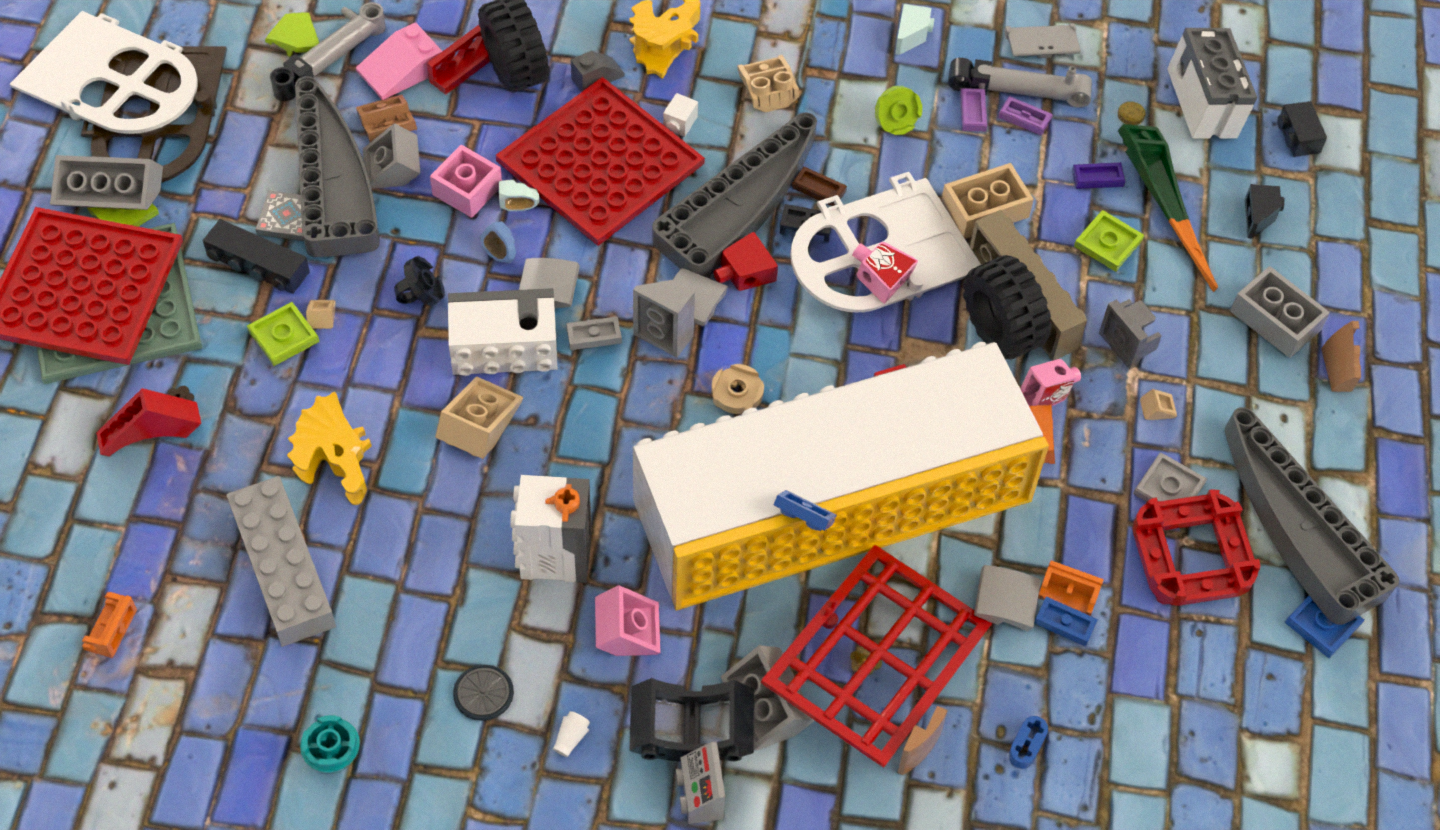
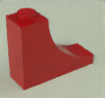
(148, 416)

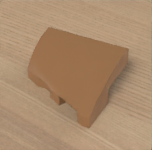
(1342, 359)

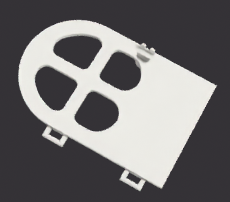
(83, 56)
(914, 224)

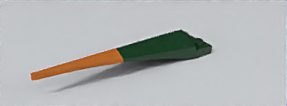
(1154, 164)

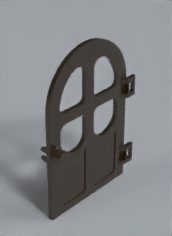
(208, 65)

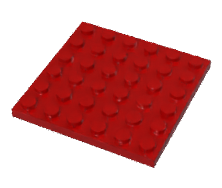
(600, 160)
(84, 284)

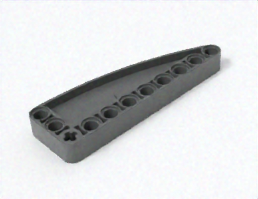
(334, 182)
(734, 200)
(1306, 526)

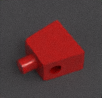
(747, 264)

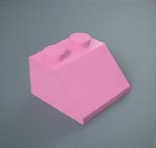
(627, 623)

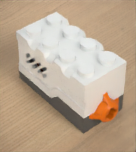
(552, 528)

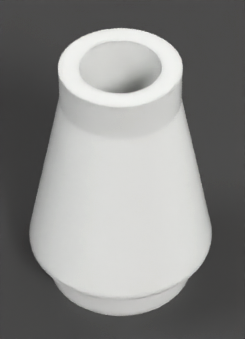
(571, 732)

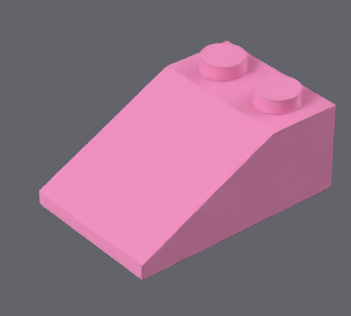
(399, 61)

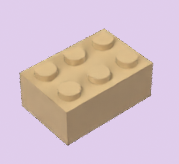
(985, 194)

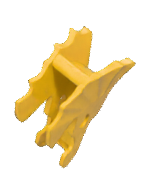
(660, 39)
(326, 435)

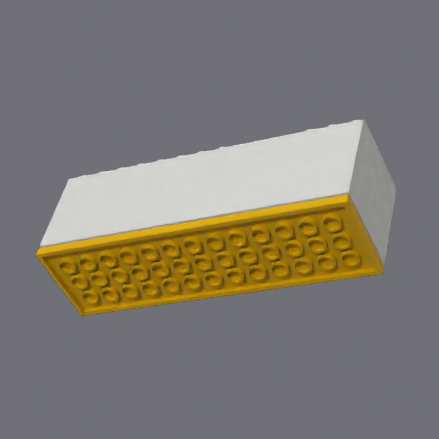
(881, 454)

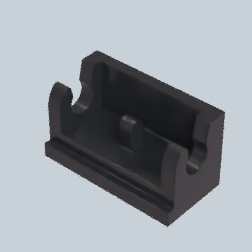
(795, 216)

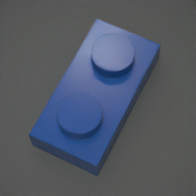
(796, 506)
(1065, 621)

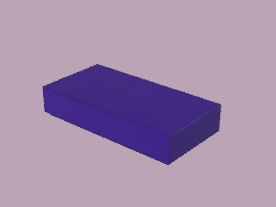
(1098, 175)

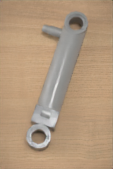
(368, 23)
(981, 75)

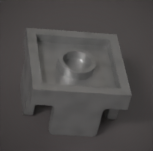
(1124, 332)

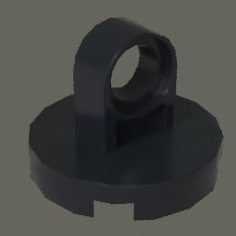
(420, 283)

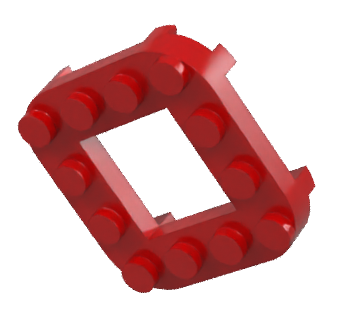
(1205, 586)

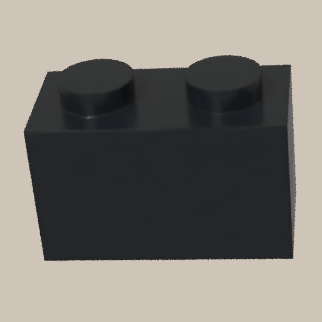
(1302, 129)

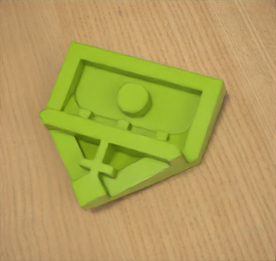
(294, 33)

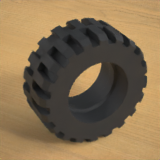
(513, 44)
(1007, 306)

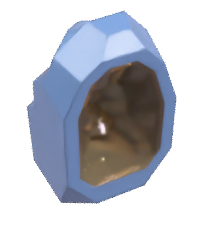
(498, 242)

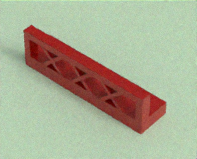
(460, 67)

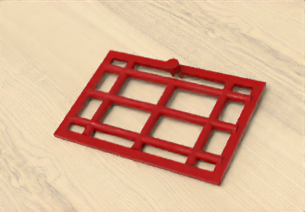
(828, 618)

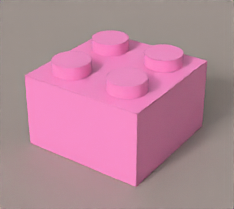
(466, 181)

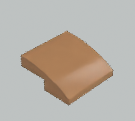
(382, 114)
(922, 741)

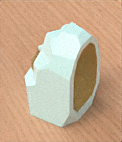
(517, 196)

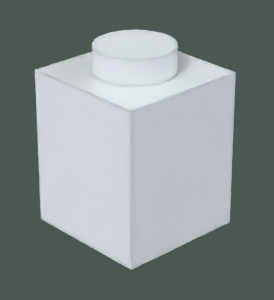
(680, 114)

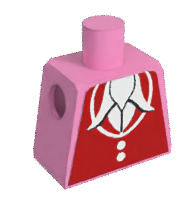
(883, 269)
(1049, 383)

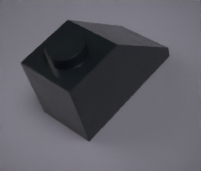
(1262, 207)

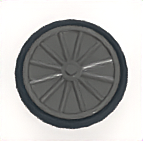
(483, 692)

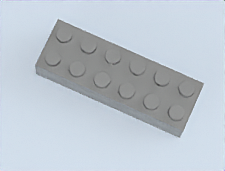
(281, 561)

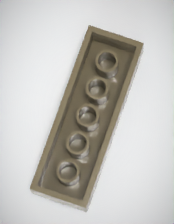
(996, 237)

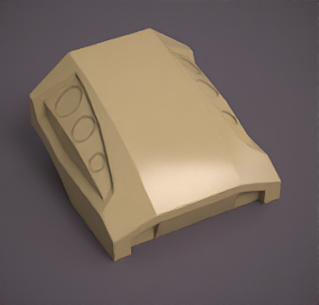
(769, 83)

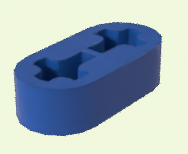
(1033, 744)

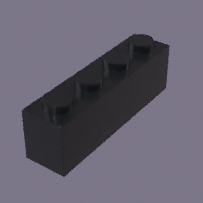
(256, 256)

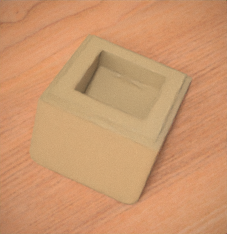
(321, 314)
(1158, 405)

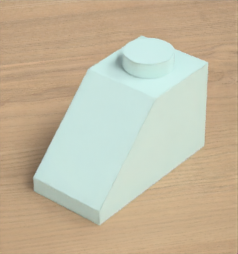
(913, 27)

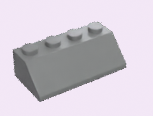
(105, 182)

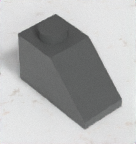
(591, 67)

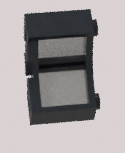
(676, 722)

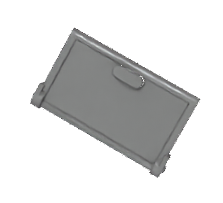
(1043, 40)

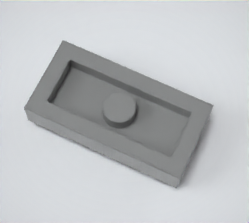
(594, 333)

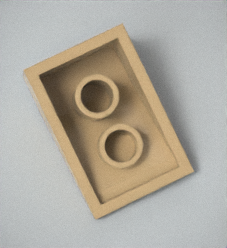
(477, 417)

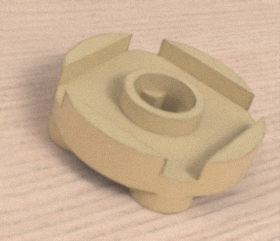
(735, 402)

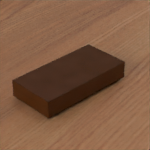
(818, 185)

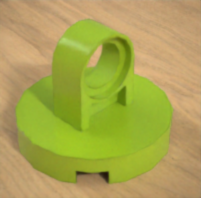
(898, 110)

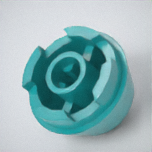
(330, 744)

